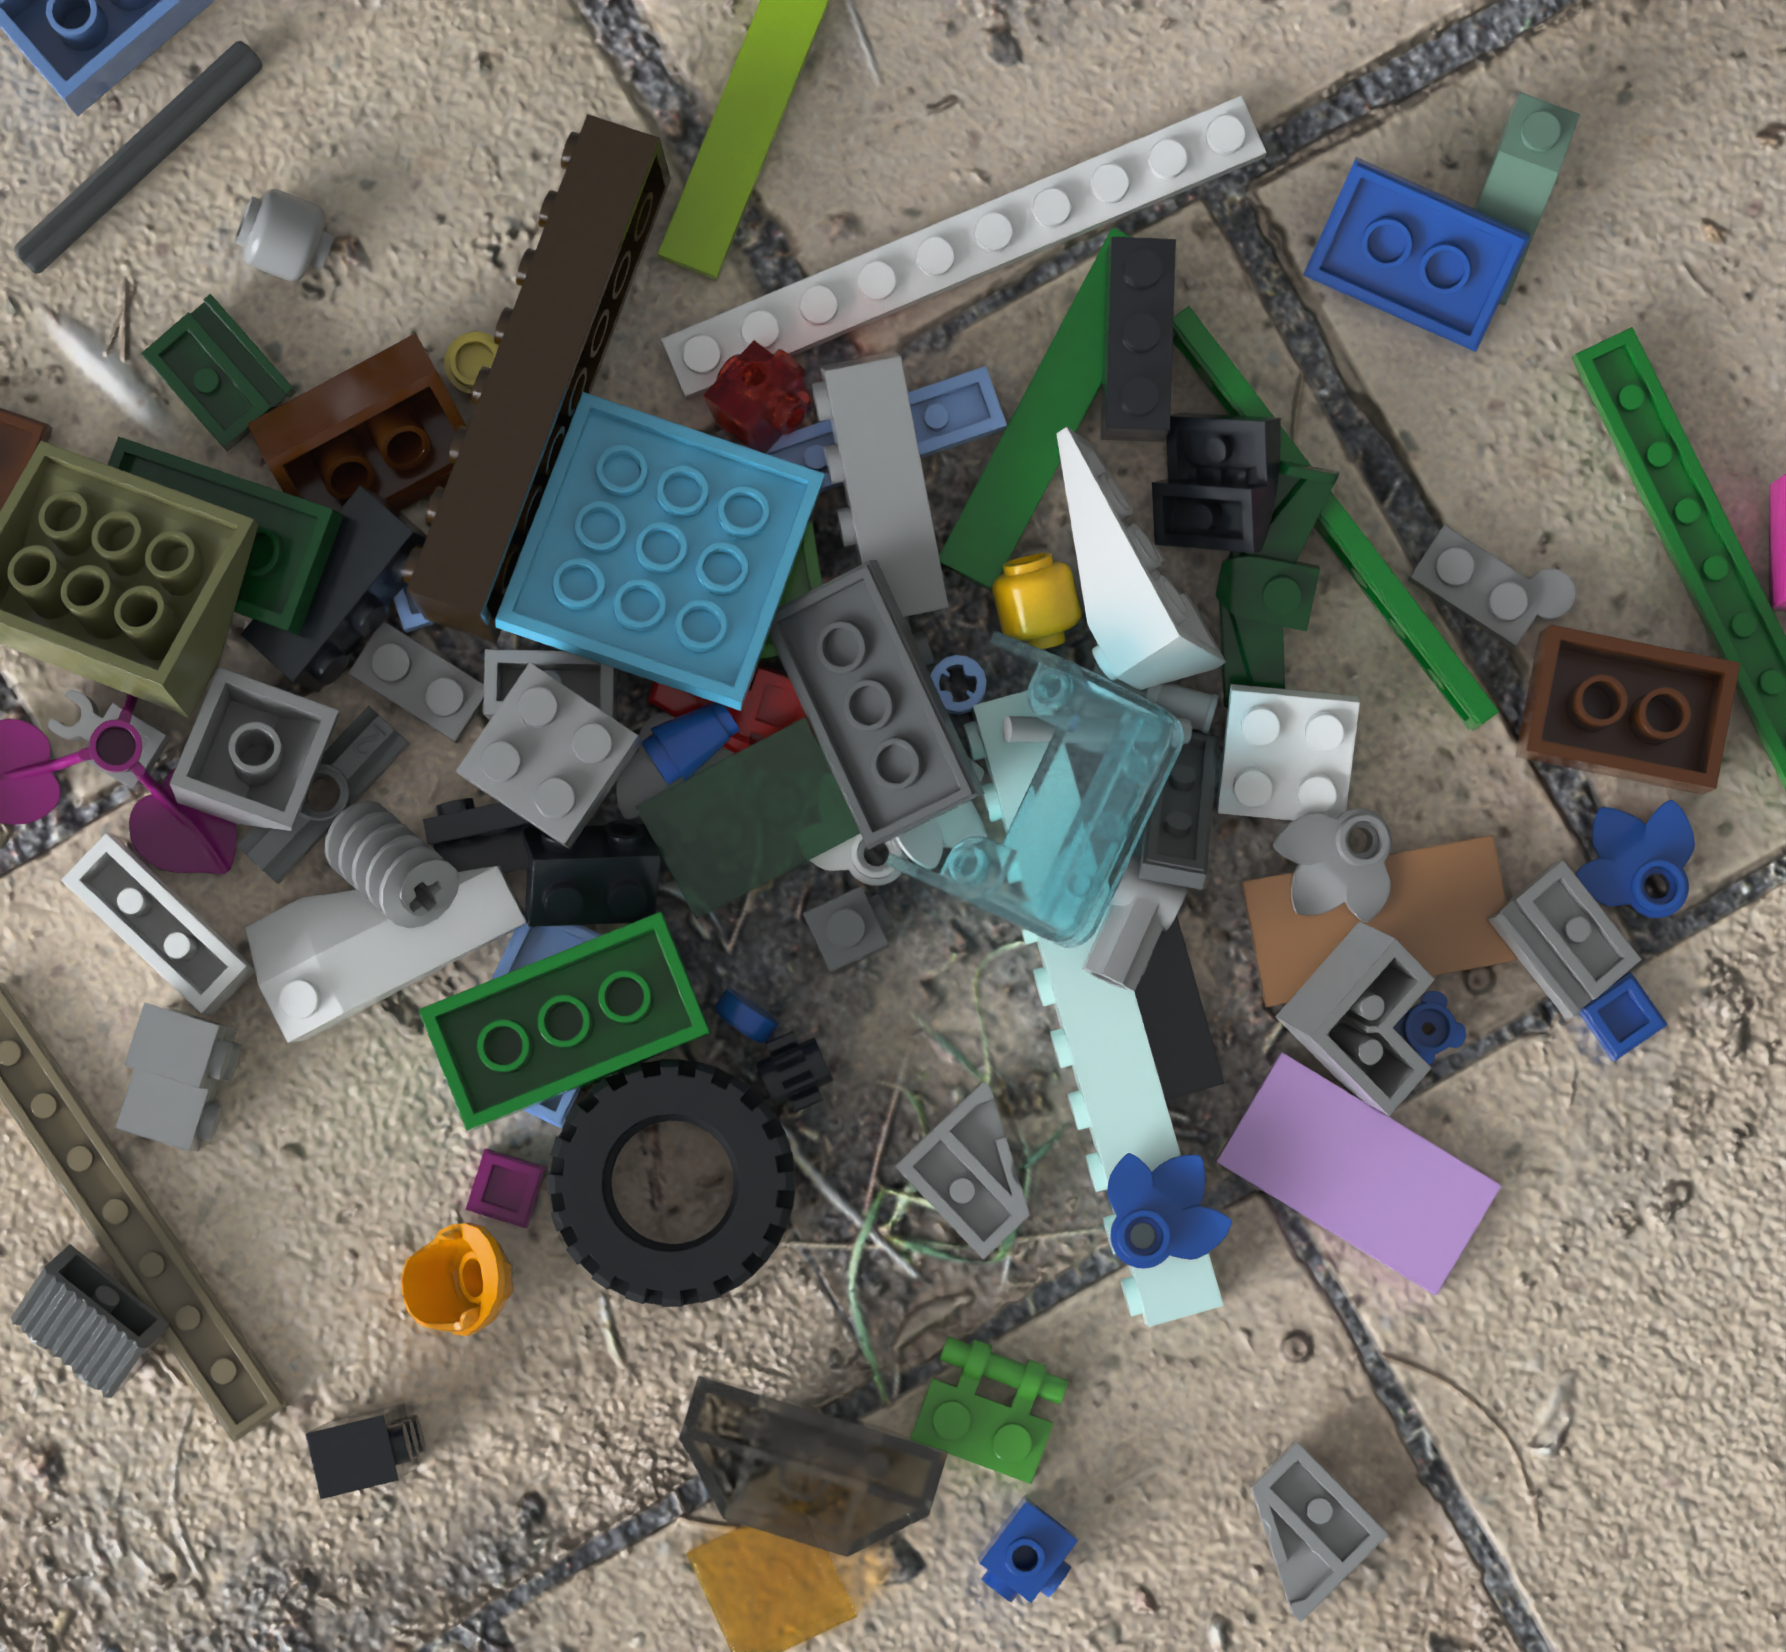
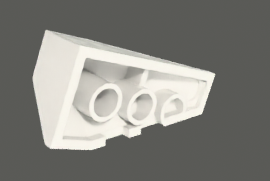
(1135, 614)
(342, 954)

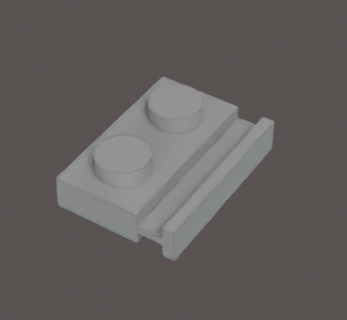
(1564, 939)

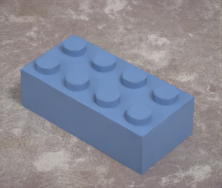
(92, 43)

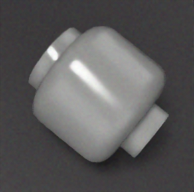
(283, 235)

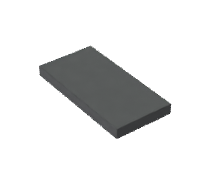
(873, 705)

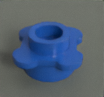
(1446, 1030)

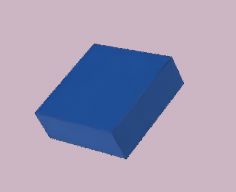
(1622, 1017)

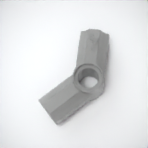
(1132, 926)

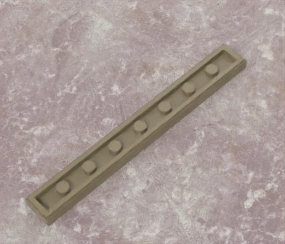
(131, 1228)

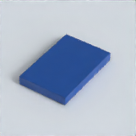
(1416, 254)

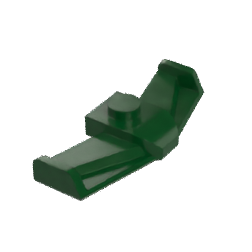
(1270, 587)

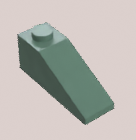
(1526, 166)

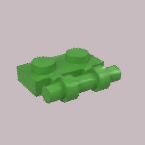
(982, 1428)

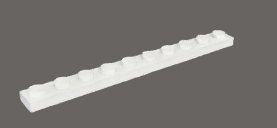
(971, 243)

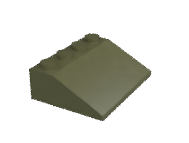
(119, 577)

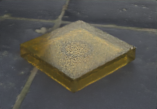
(769, 1589)

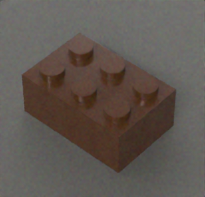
(1627, 709)

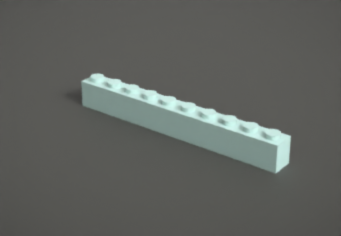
(1102, 1042)

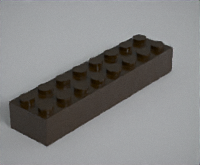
(543, 364)

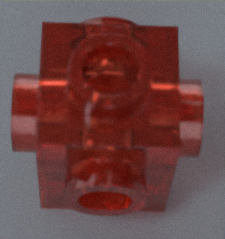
(759, 396)

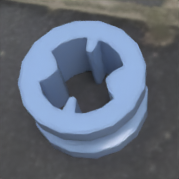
(971, 670)

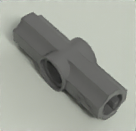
(355, 763)

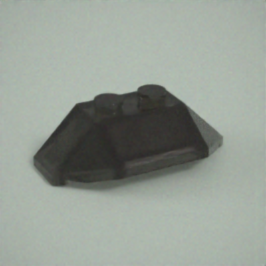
(806, 1468)

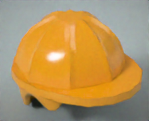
(457, 1280)

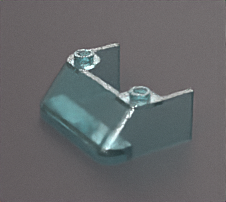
(1078, 811)

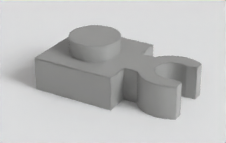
(152, 739)

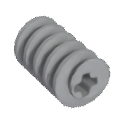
(390, 865)

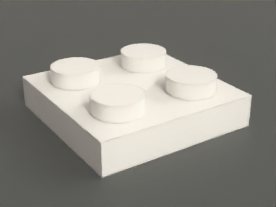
(1286, 753)

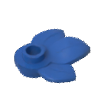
(1633, 852)
(1168, 1203)

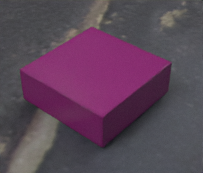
(506, 1188)

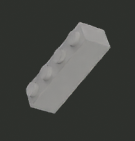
(881, 476)

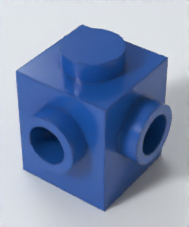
(1027, 1554)

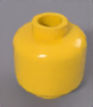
(1036, 600)

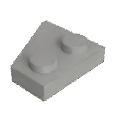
(970, 1173)
(1311, 1528)

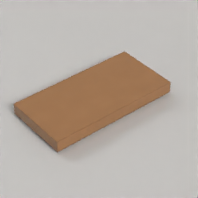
(1433, 910)

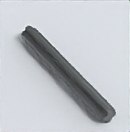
(138, 157)

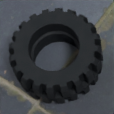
(584, 1194)

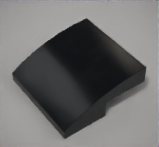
(1218, 482)

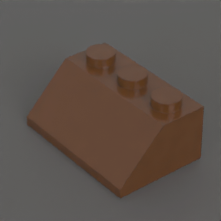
(370, 427)

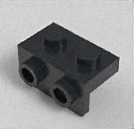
(478, 836)
(600, 880)

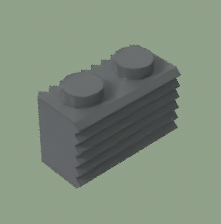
(89, 1321)

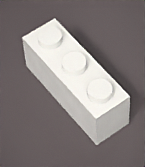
(158, 924)

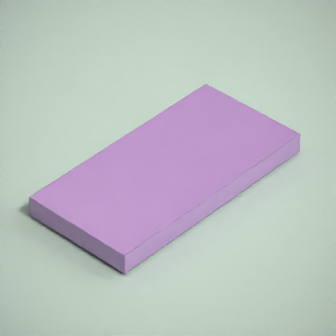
(1358, 1173)

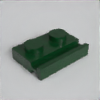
(218, 372)

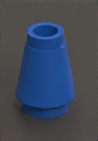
(689, 741)

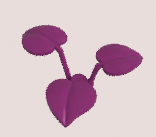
(159, 827)

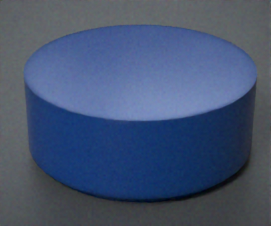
(746, 1016)

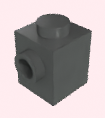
(849, 928)

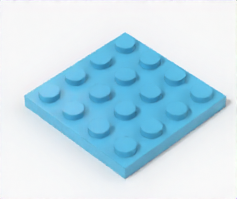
(660, 551)

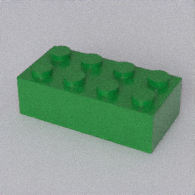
(564, 1021)

